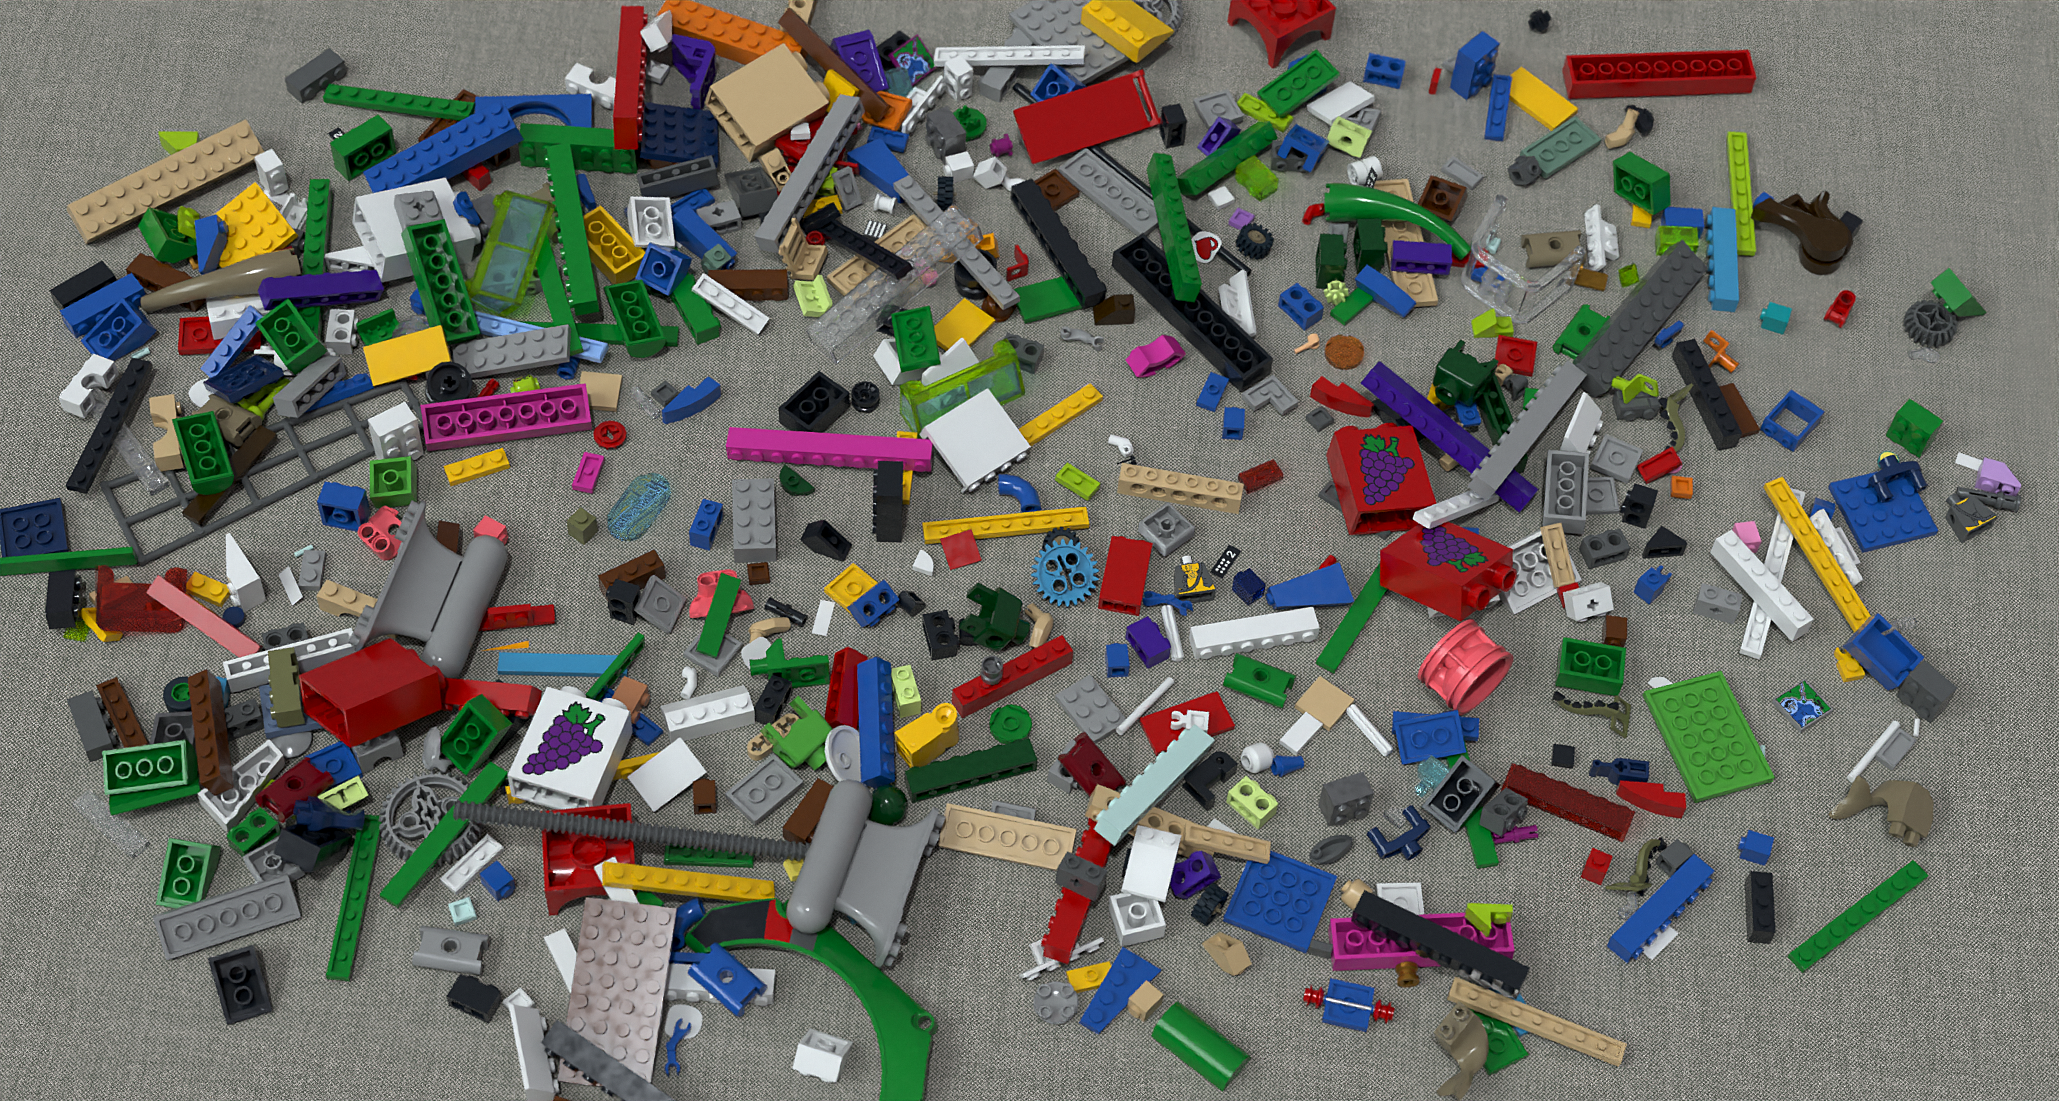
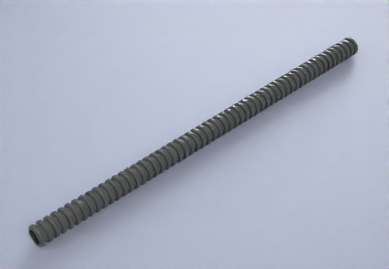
(630, 831)

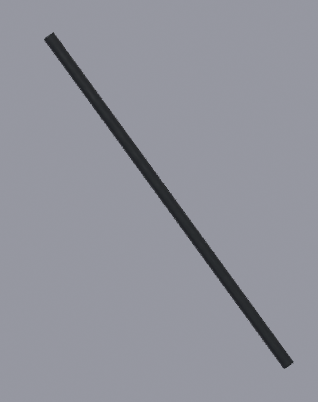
(1096, 150)

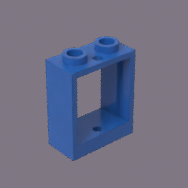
(1794, 403)

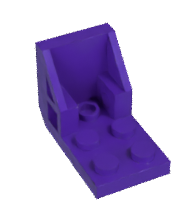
(862, 56)
(697, 64)

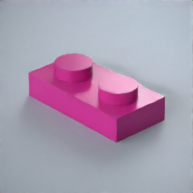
(588, 472)

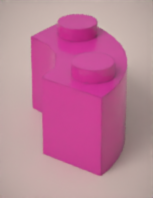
(1149, 358)

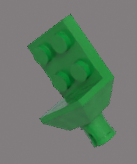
(801, 671)

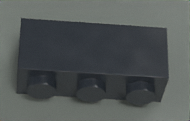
(82, 285)
(63, 599)
(1760, 907)

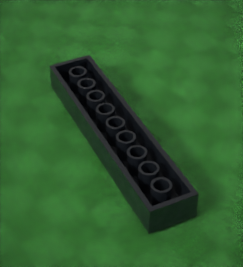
(1200, 322)

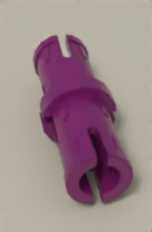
(1516, 834)

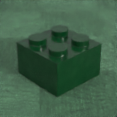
(1369, 244)
(1330, 260)

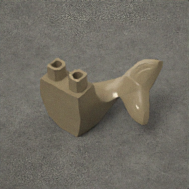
(1907, 802)
(1467, 1042)

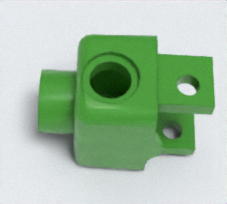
(804, 740)

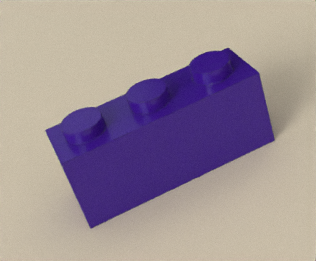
(1421, 257)

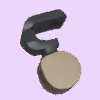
(1505, 376)

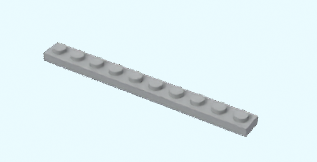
(973, 260)

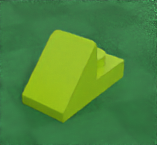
(1490, 326)
(1483, 914)

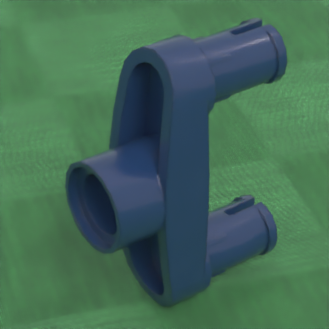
(1894, 470)
(1405, 843)

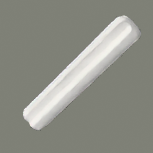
(1172, 633)
(1369, 730)

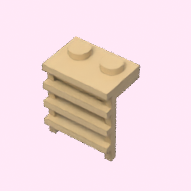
(801, 259)

